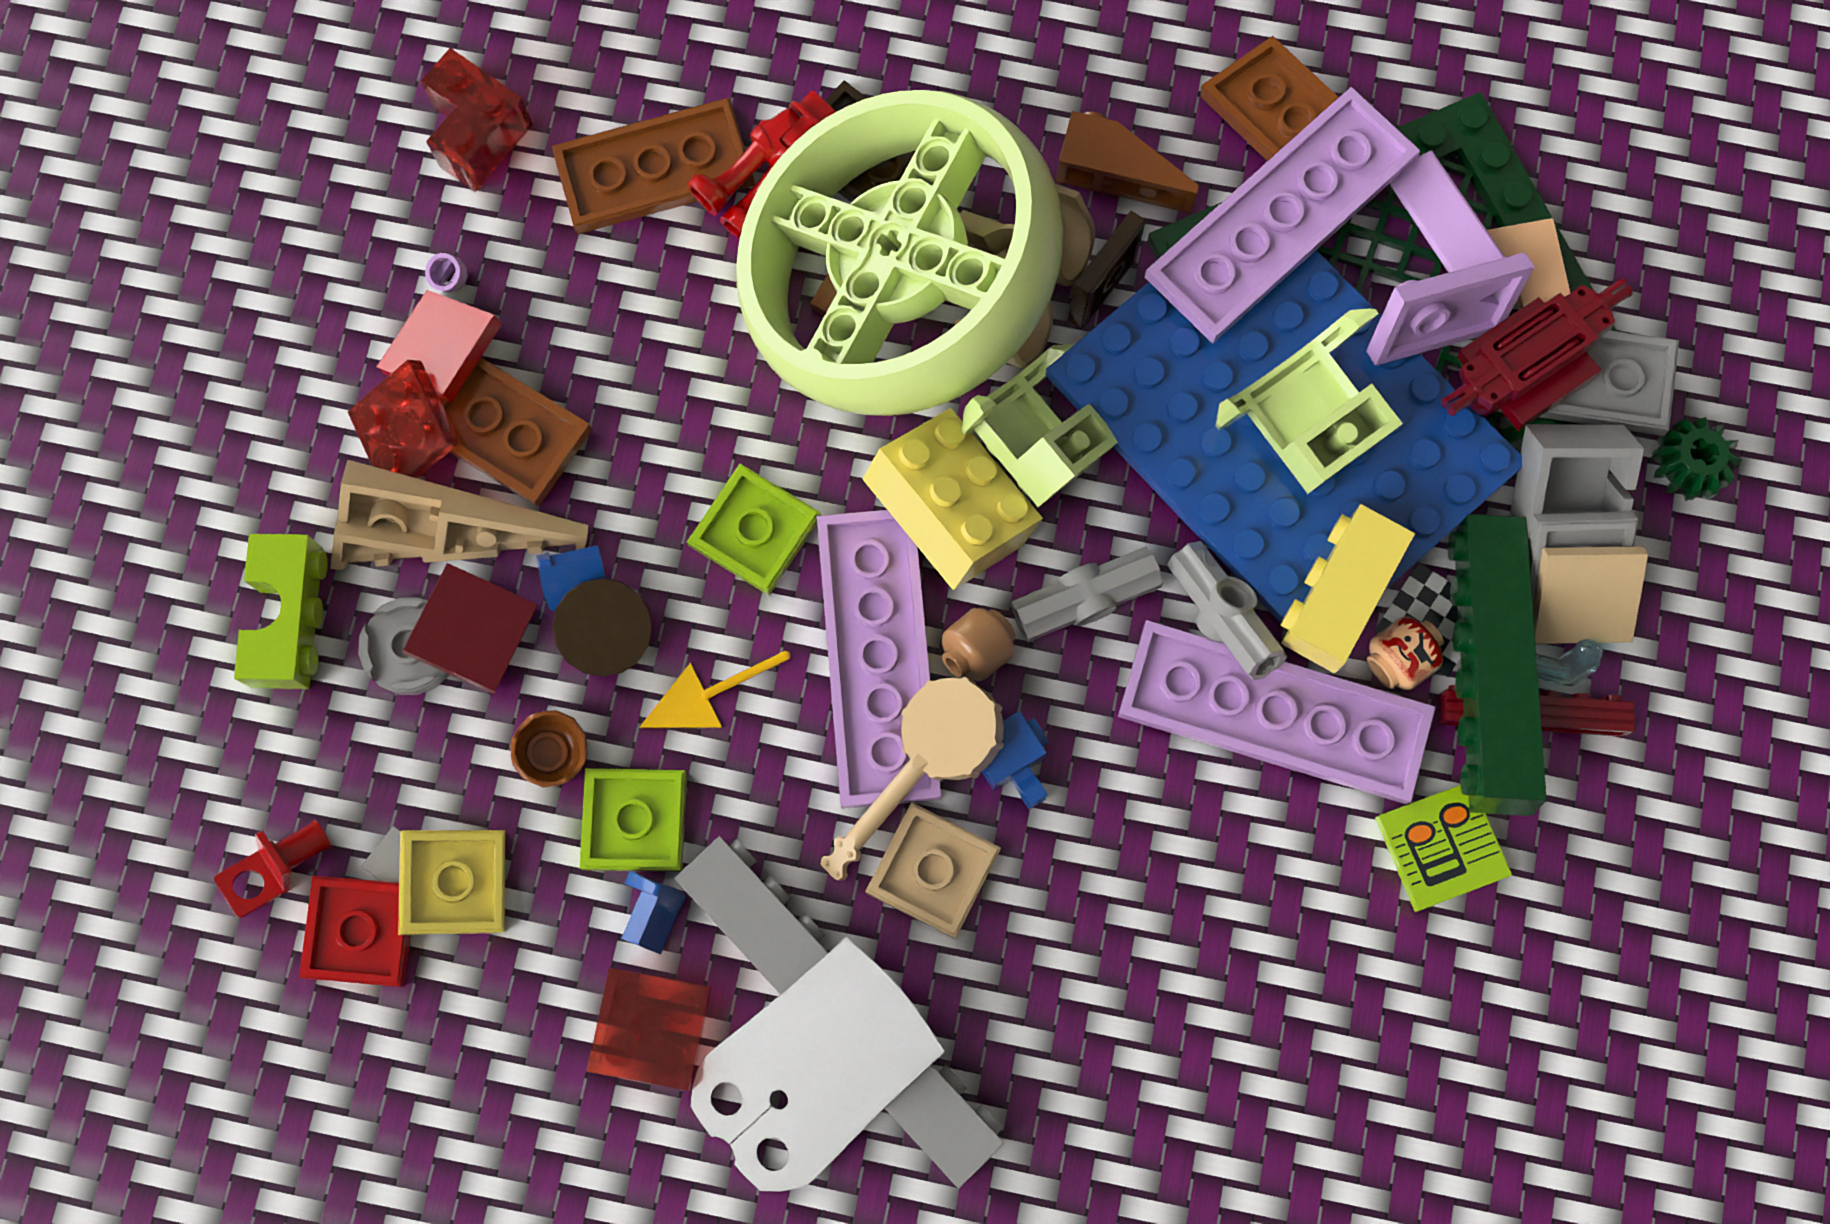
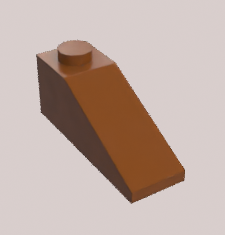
(1114, 161)

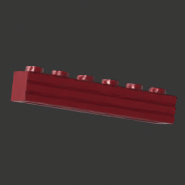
(1561, 714)

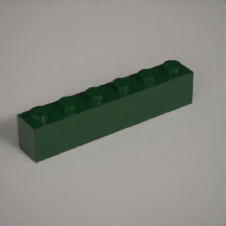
(1497, 666)

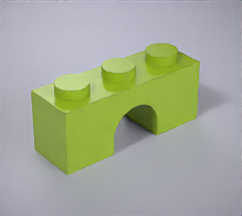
(285, 650)

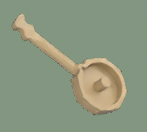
(949, 733)

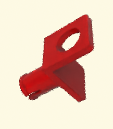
(273, 864)

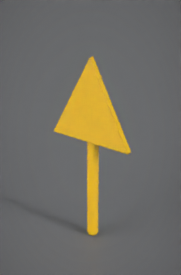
(688, 703)

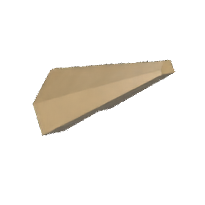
(406, 517)

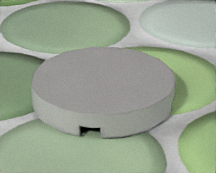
(382, 649)

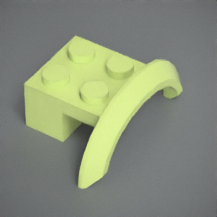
(1313, 409)
(1031, 438)

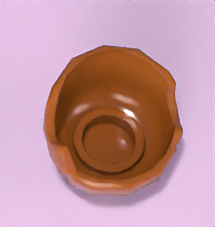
(549, 748)

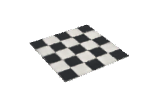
(1427, 598)

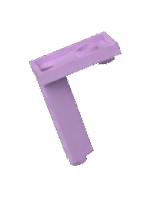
(1479, 279)

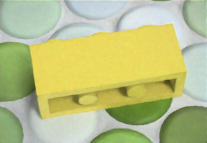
(1345, 587)

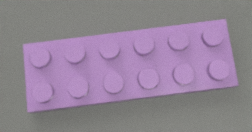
(1281, 214)
(872, 649)
(1285, 719)

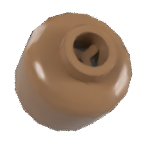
(978, 644)

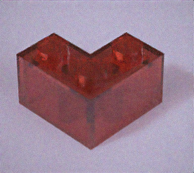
(481, 119)

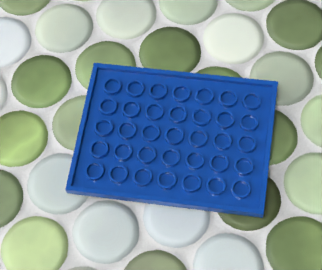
(1161, 396)

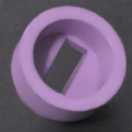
(441, 268)

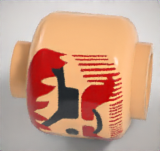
(1406, 653)

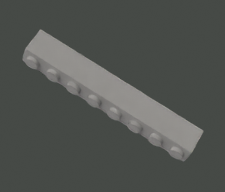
(787, 948)

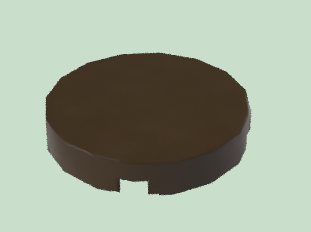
(602, 627)

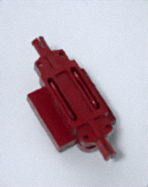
(1536, 355)

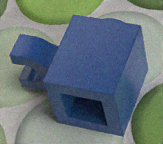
(1021, 752)

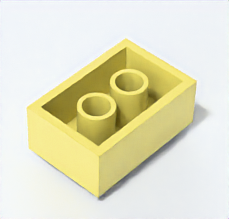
(951, 498)

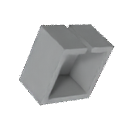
(1569, 469)

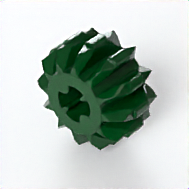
(1699, 476)

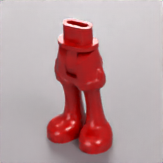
(770, 141)

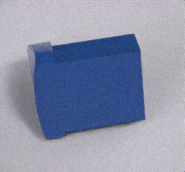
(566, 570)
(653, 912)

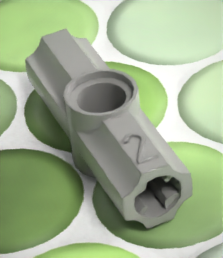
(1087, 594)
(1227, 610)

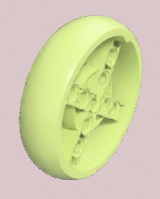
(890, 247)

